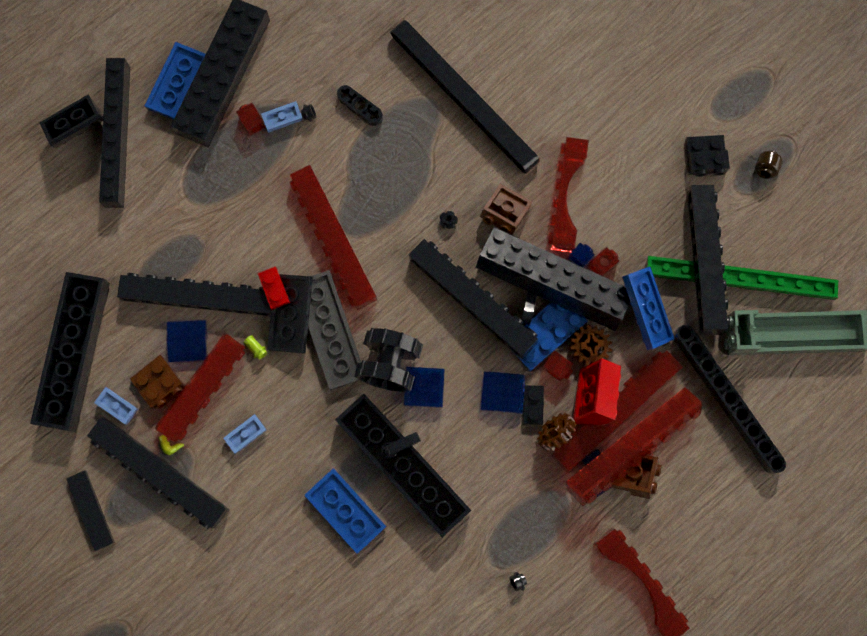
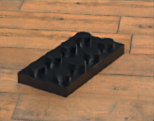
(290, 322)

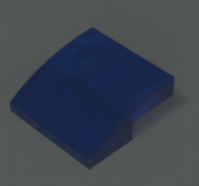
(187, 340)
(503, 392)

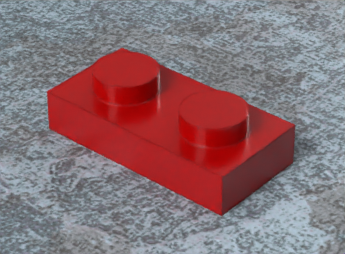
(273, 288)

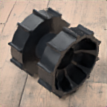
(386, 370)

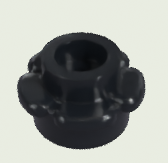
(308, 112)
(448, 224)
(518, 581)

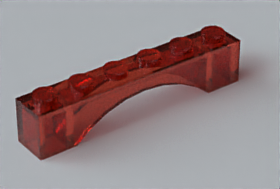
(564, 231)
(667, 619)

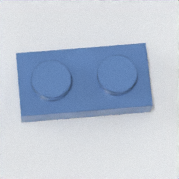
(282, 116)
(116, 405)
(245, 434)

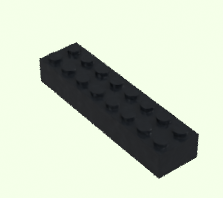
(220, 72)
(554, 279)
(70, 352)
(405, 469)

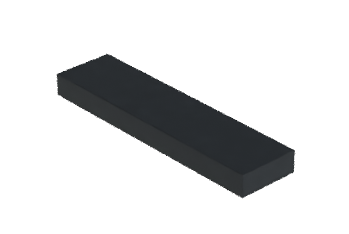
(90, 510)

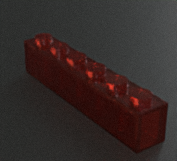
(200, 387)

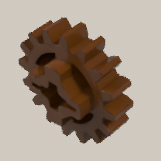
(589, 337)
(556, 432)

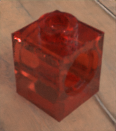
(250, 118)
(596, 266)
(558, 366)

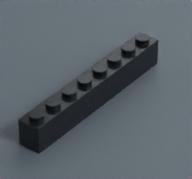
(114, 133)
(707, 260)
(193, 295)
(473, 298)
(157, 472)

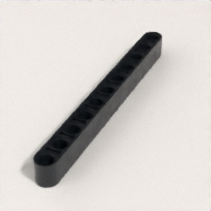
(465, 96)

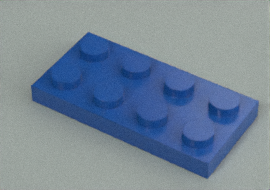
(174, 80)
(648, 308)
(552, 328)
(345, 511)

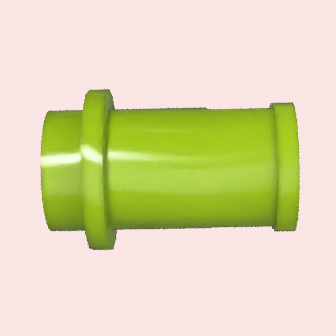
(252, 344)

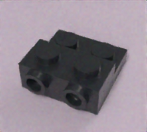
(707, 155)

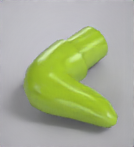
(166, 448)

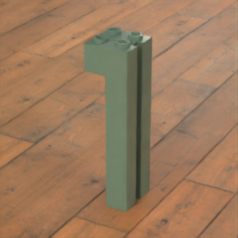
(796, 332)

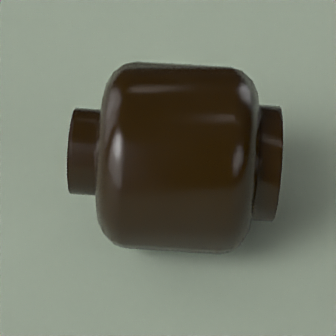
(768, 164)

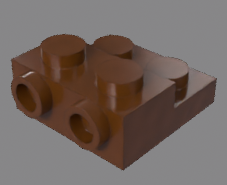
(505, 209)
(157, 382)
(641, 479)

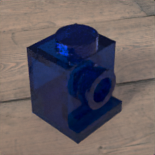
(581, 255)

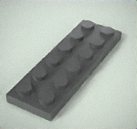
(332, 333)

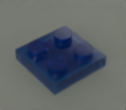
(426, 388)

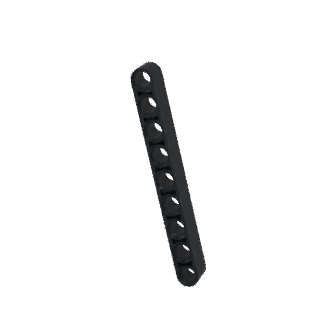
(737, 402)

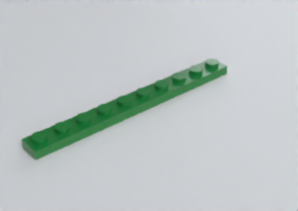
(750, 278)

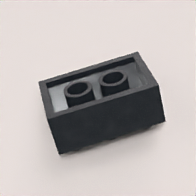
(71, 121)

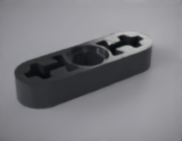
(358, 97)

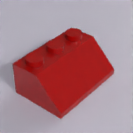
(597, 393)

